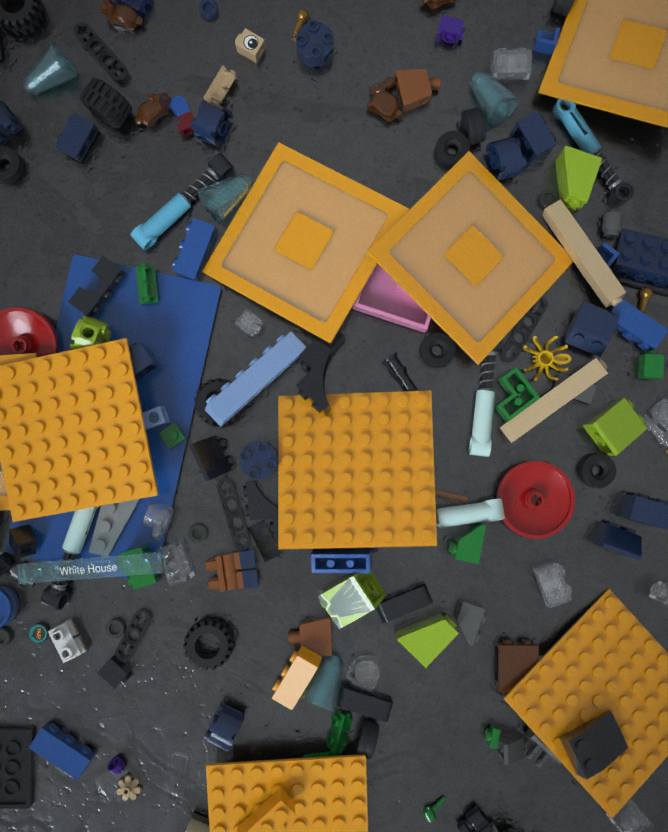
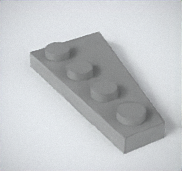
(110, 525)

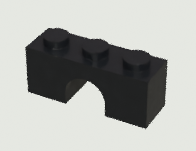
(109, 277)

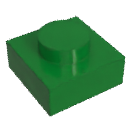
(172, 435)
(492, 735)

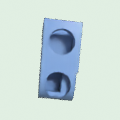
(156, 417)

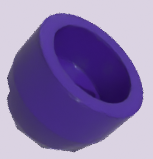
(116, 765)

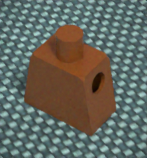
(415, 87)
(314, 635)

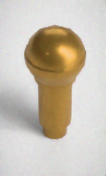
(302, 16)
(645, 295)

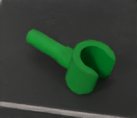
(429, 811)

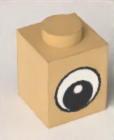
(250, 45)

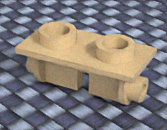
(220, 86)

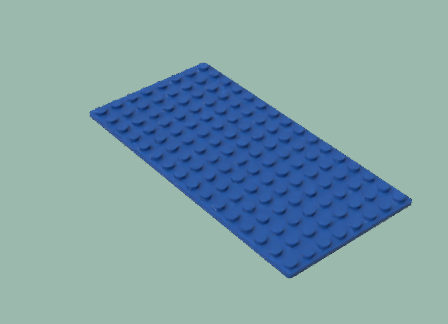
(179, 338)

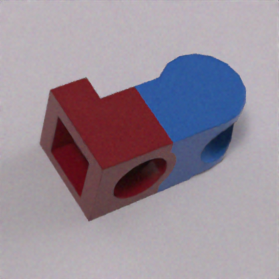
(182, 111)

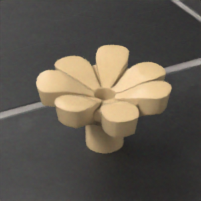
(129, 788)

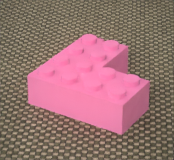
(388, 301)

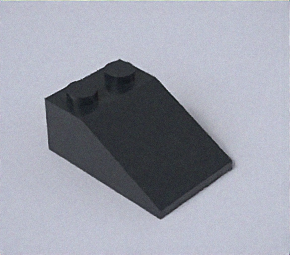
(212, 457)
(594, 745)

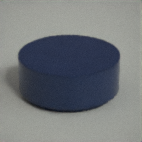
(208, 9)

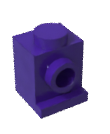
(450, 29)

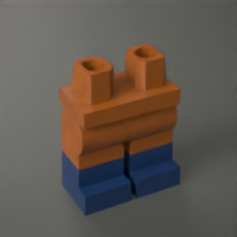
(228, 574)

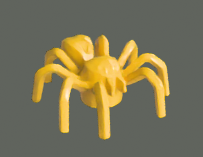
(545, 358)

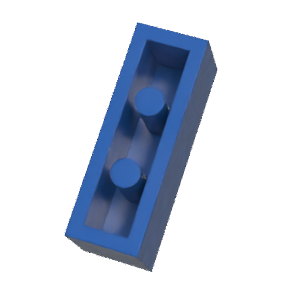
(194, 249)
(638, 326)
(342, 560)
(62, 750)

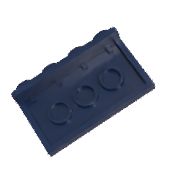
(642, 257)

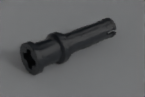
(399, 372)

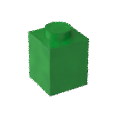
(651, 365)

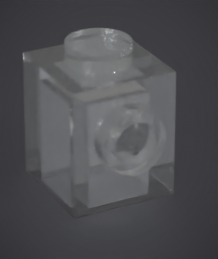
(249, 323)

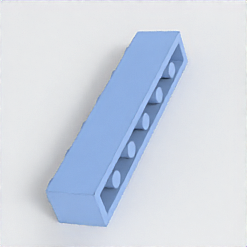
(254, 379)

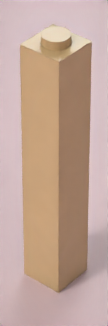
(584, 254)
(554, 399)

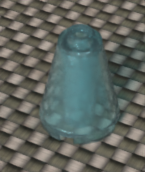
(49, 71)
(493, 98)
(224, 195)
(325, 684)

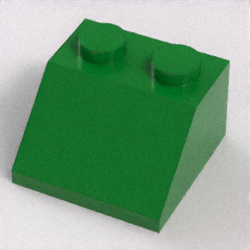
(468, 543)

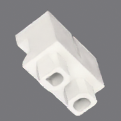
(64, 642)

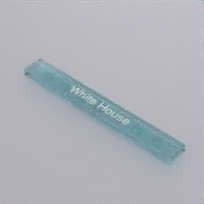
(91, 568)

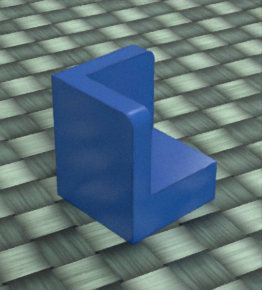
(546, 41)
(607, 253)

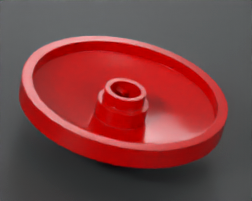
(26, 332)
(536, 499)

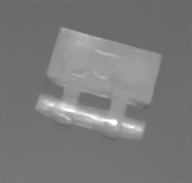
(660, 414)

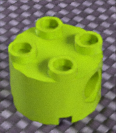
(90, 332)

